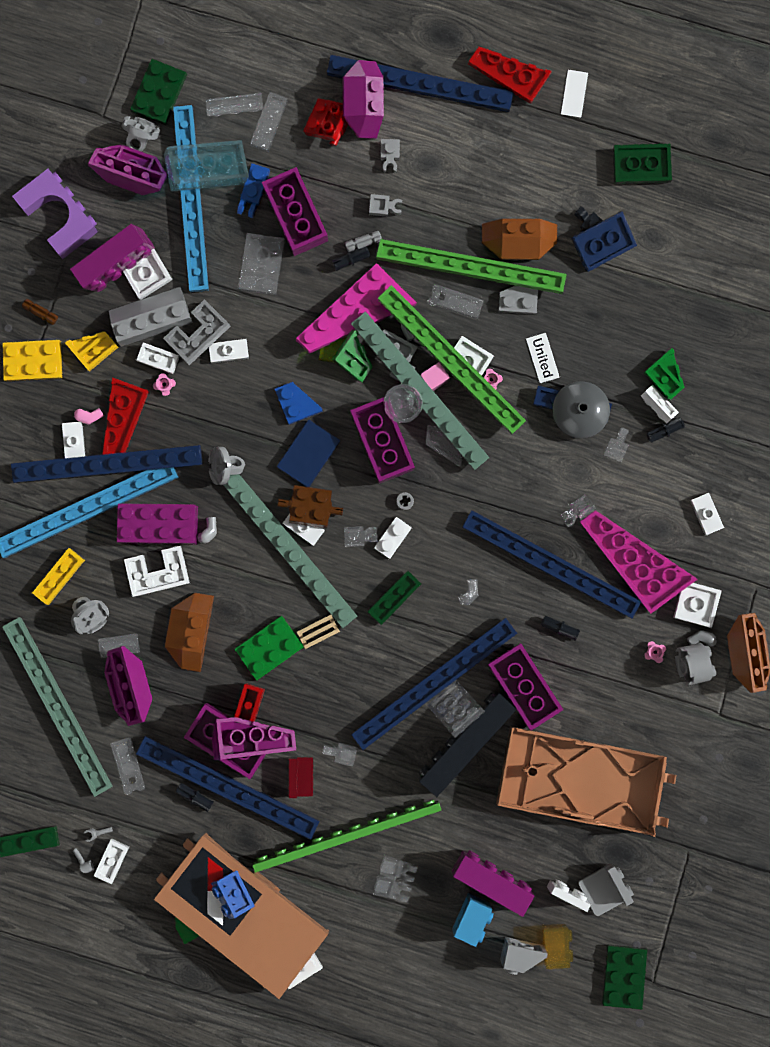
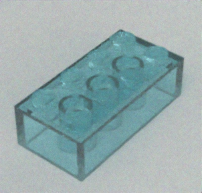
(206, 165)

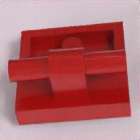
(326, 121)

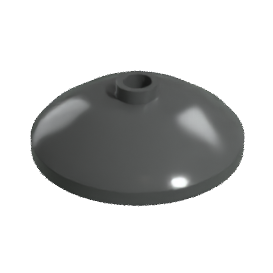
(574, 421)

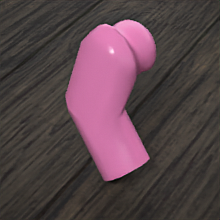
(87, 417)

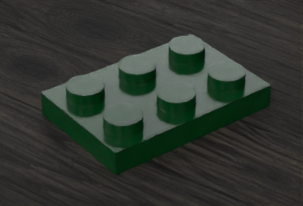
(158, 91)
(642, 163)
(624, 977)

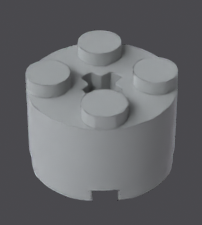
(695, 664)

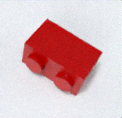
(249, 702)

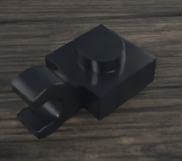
(588, 220)

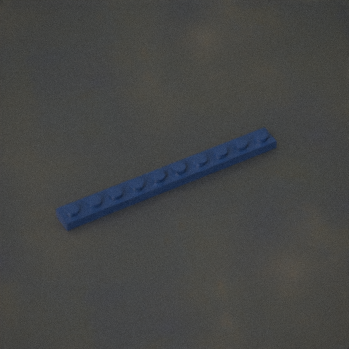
(431, 85)
(107, 463)
(551, 564)
(434, 683)
(228, 787)

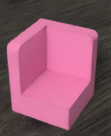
(435, 376)

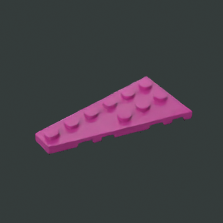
(361, 297)
(643, 568)

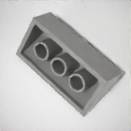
(149, 316)

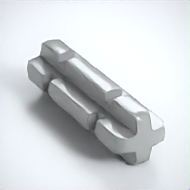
(363, 241)

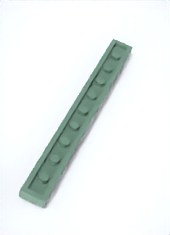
(431, 403)
(290, 550)
(57, 706)

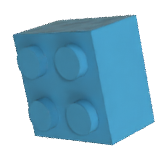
(472, 920)

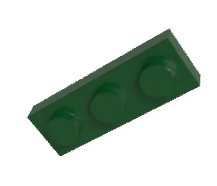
(394, 597)
(29, 841)

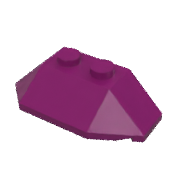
(363, 99)
(128, 169)
(127, 685)

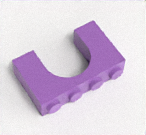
(48, 188)

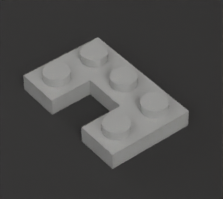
(212, 328)

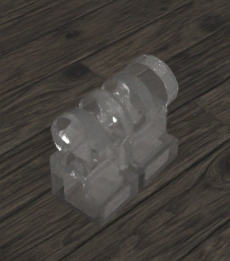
(386, 880)

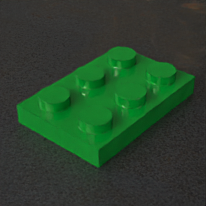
(269, 648)

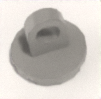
(139, 129)
(223, 465)
(88, 615)

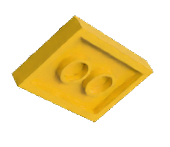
(32, 360)

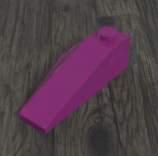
(245, 738)

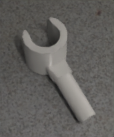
(95, 833)
(85, 867)

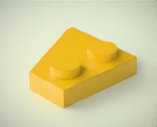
(92, 349)

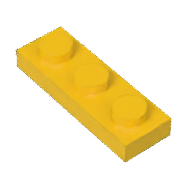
(58, 576)

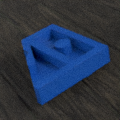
(296, 403)

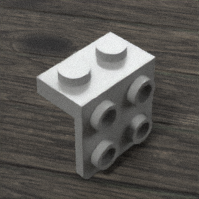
(606, 889)

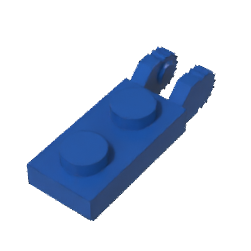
(253, 189)

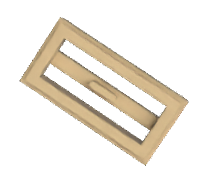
(303, 639)

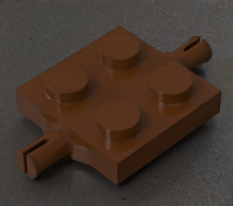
(310, 506)

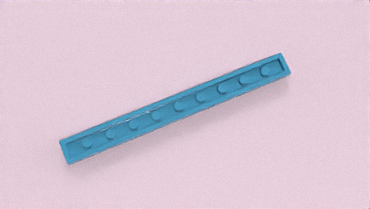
(191, 208)
(85, 509)

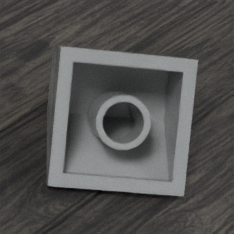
(521, 955)

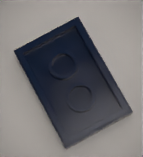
(604, 241)
(308, 453)

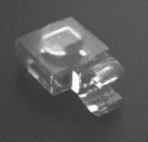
(616, 447)
(580, 508)
(356, 536)
(343, 754)

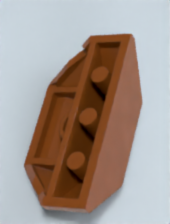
(519, 238)
(189, 631)
(749, 653)

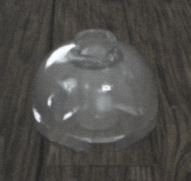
(403, 403)

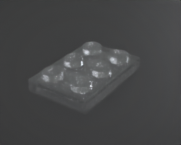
(261, 264)
(455, 708)

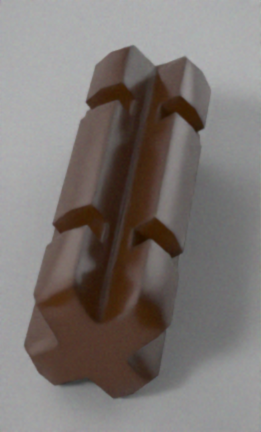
(40, 311)

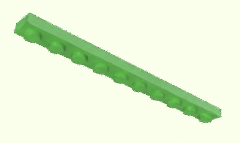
(471, 266)
(451, 359)
(355, 832)

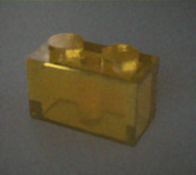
(556, 942)

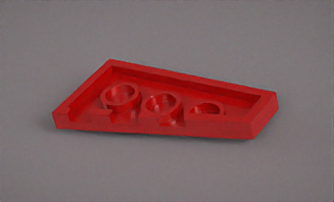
(513, 75)
(124, 411)

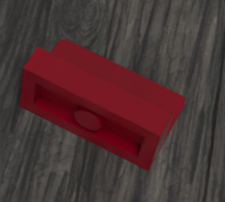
(300, 777)

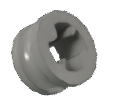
(400, 497)

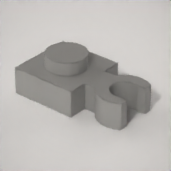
(390, 151)
(381, 205)

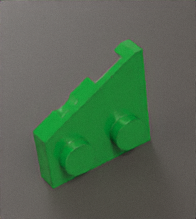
(353, 358)
(666, 375)

